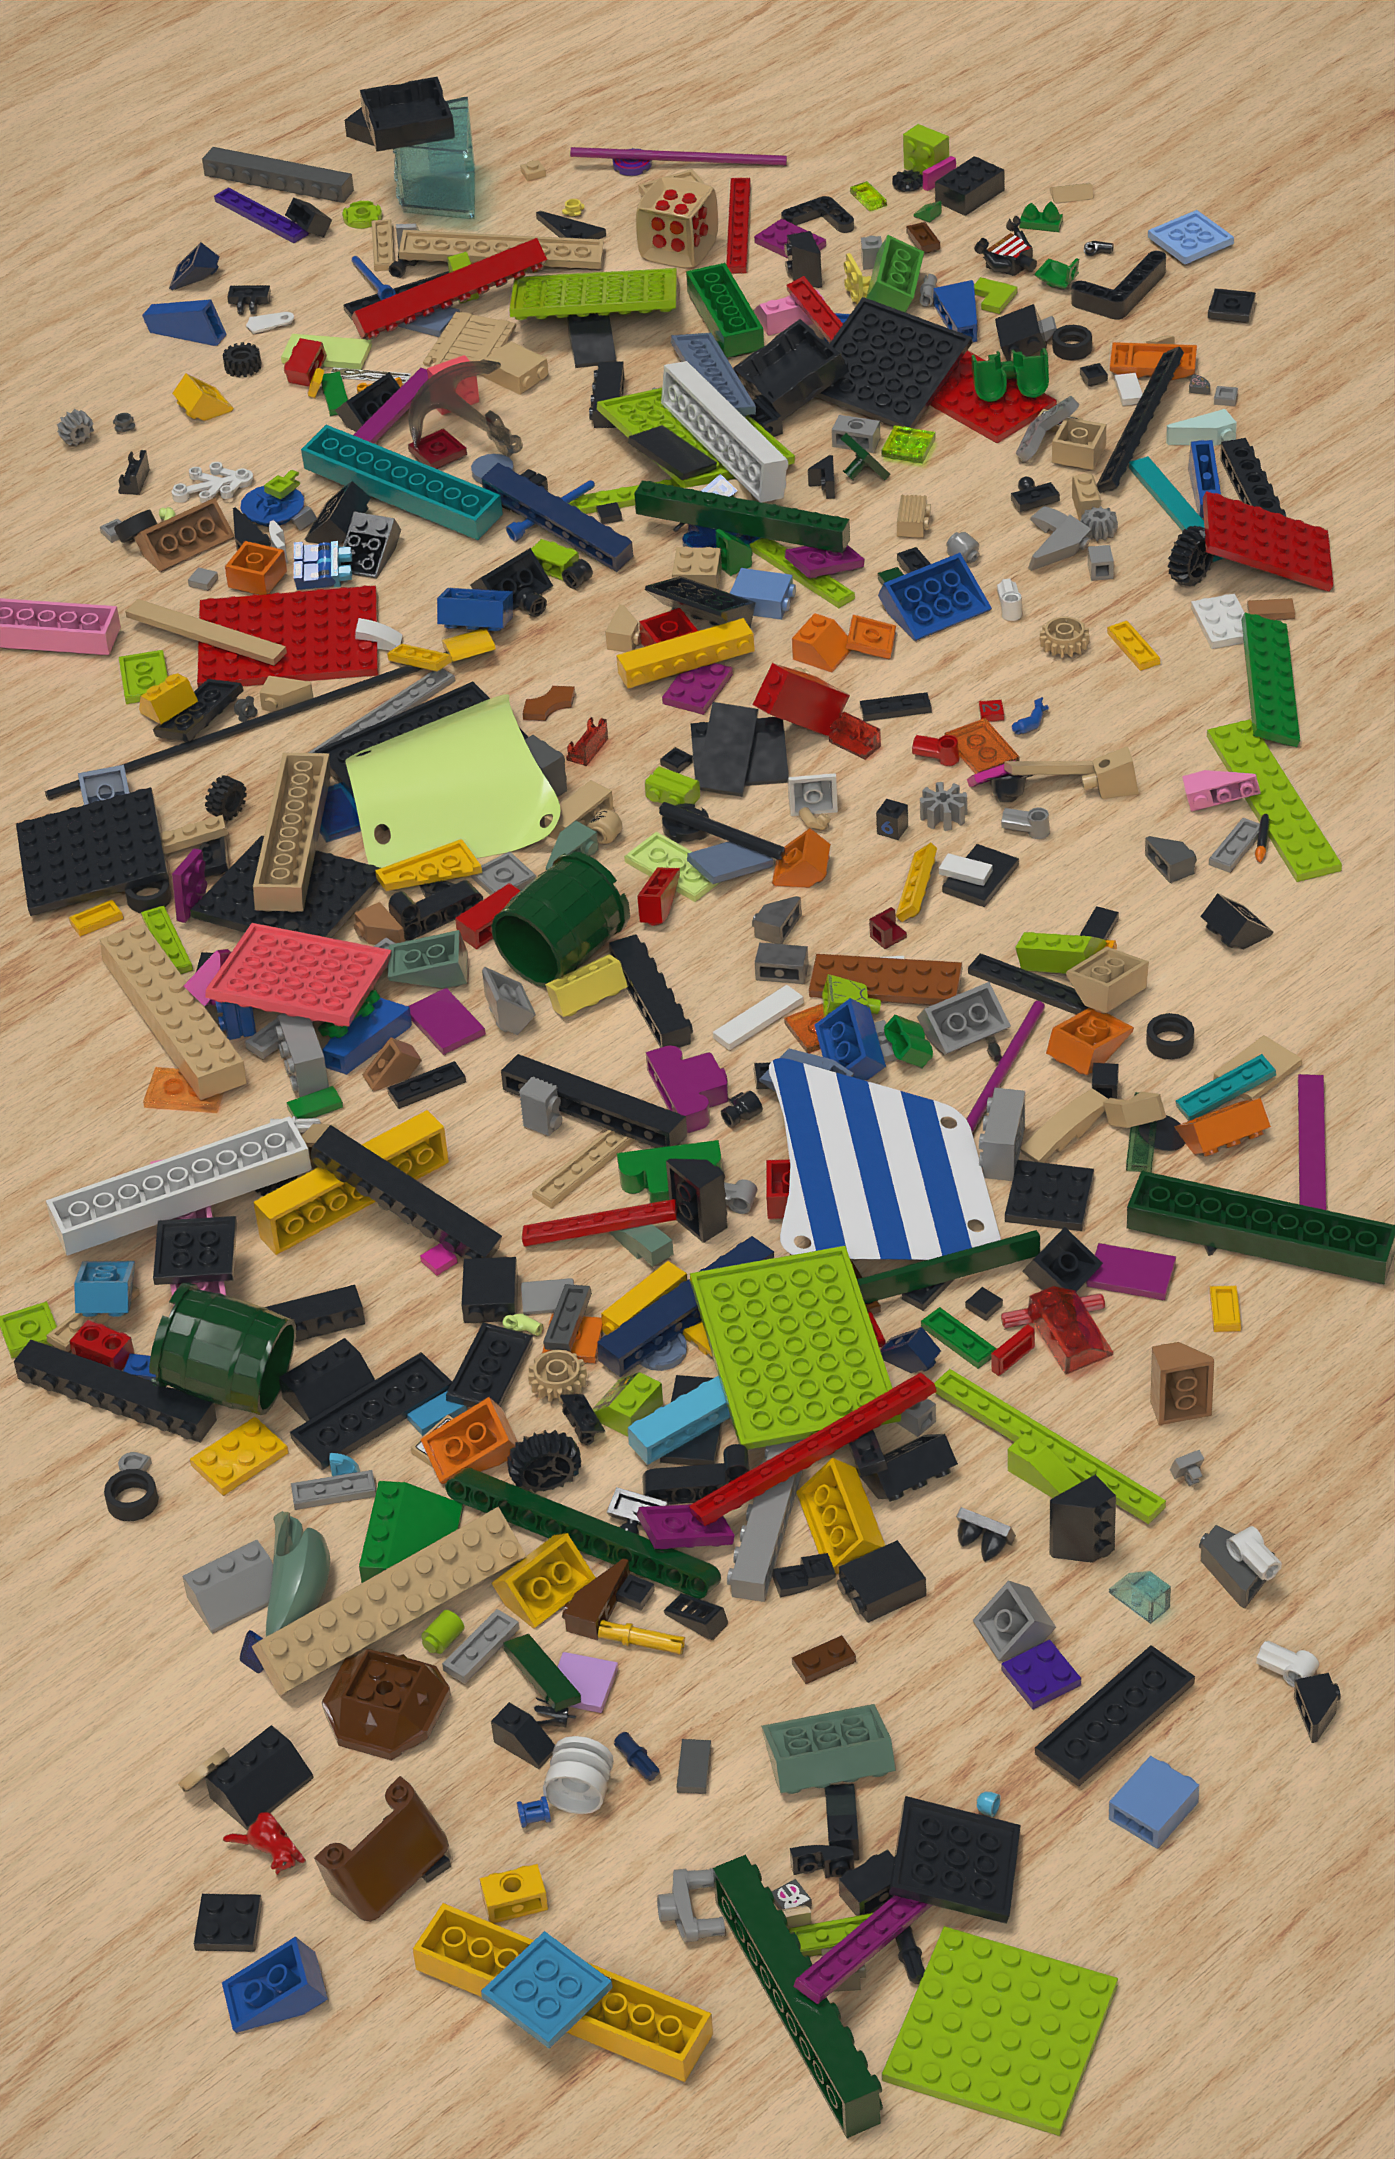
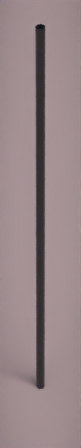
(247, 725)

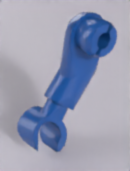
(1033, 721)

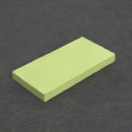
(340, 351)
(665, 853)

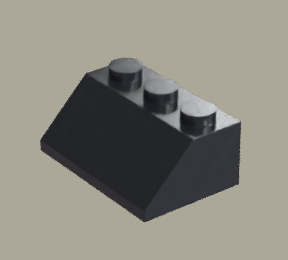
(366, 403)
(337, 514)
(516, 575)
(698, 1196)
(325, 1379)
(912, 1466)
(1083, 1522)
(258, 1777)

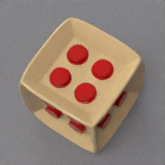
(677, 222)

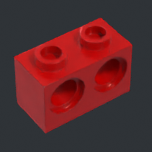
(102, 1345)

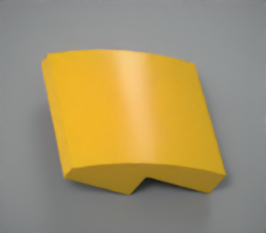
(469, 644)

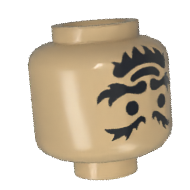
(607, 825)

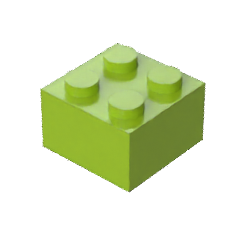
(924, 148)

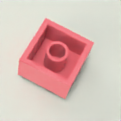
(465, 389)

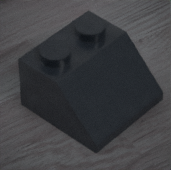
(803, 258)
(1234, 923)
(1063, 1263)

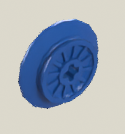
(265, 508)

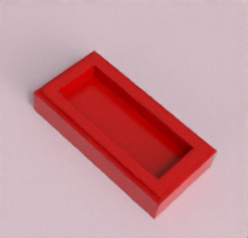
(1013, 1350)

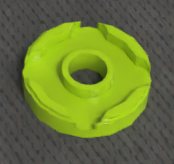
(361, 214)

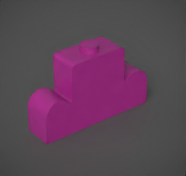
(688, 1084)

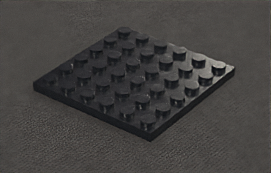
(893, 363)
(91, 851)
(332, 897)

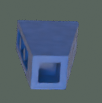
(957, 307)
(1203, 471)
(367, 1036)

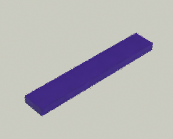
(260, 215)

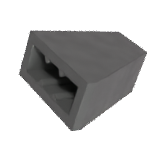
(1234, 1576)

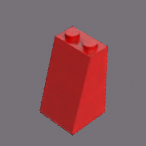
(800, 699)

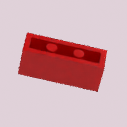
(477, 921)

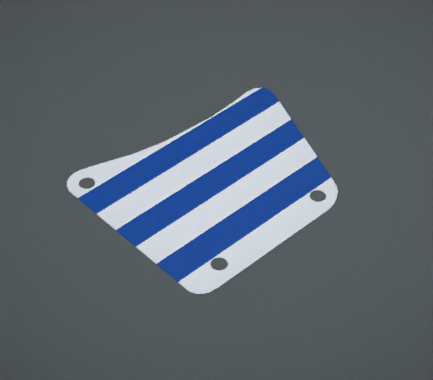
(877, 1169)

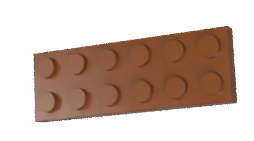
(891, 977)

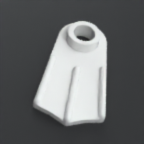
(270, 321)

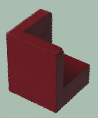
(885, 930)

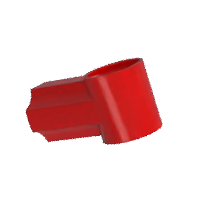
(944, 748)

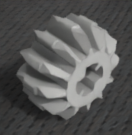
(75, 427)
(1101, 521)

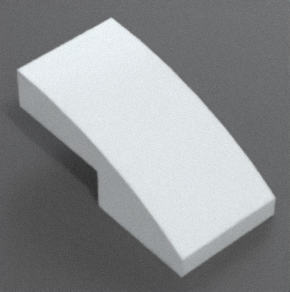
(277, 537)
(373, 631)

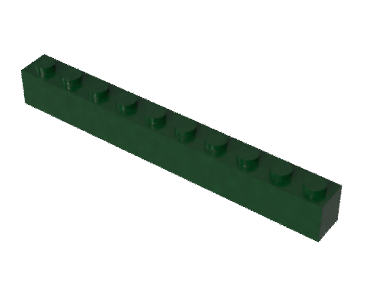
(742, 516)

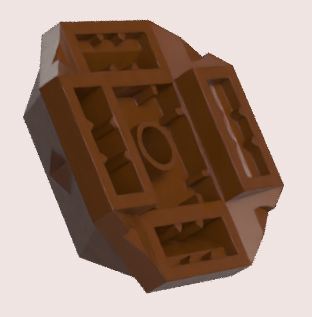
(384, 1703)

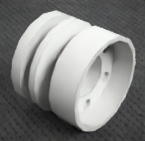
(578, 1775)

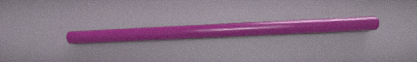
(678, 156)
(1005, 1063)

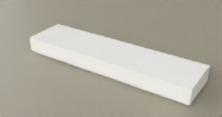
(758, 1017)

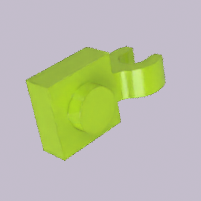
(282, 486)

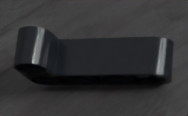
(433, 910)
(694, 1482)

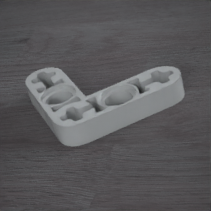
(1041, 424)

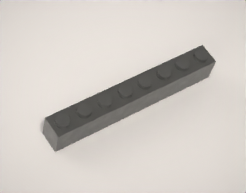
(278, 174)

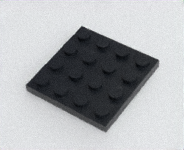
(955, 1859)

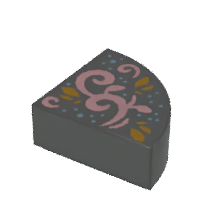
(1199, 385)

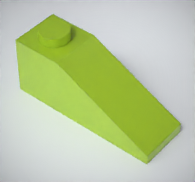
(1039, 1466)

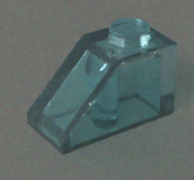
(1143, 1594)

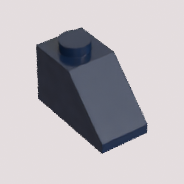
(911, 1351)

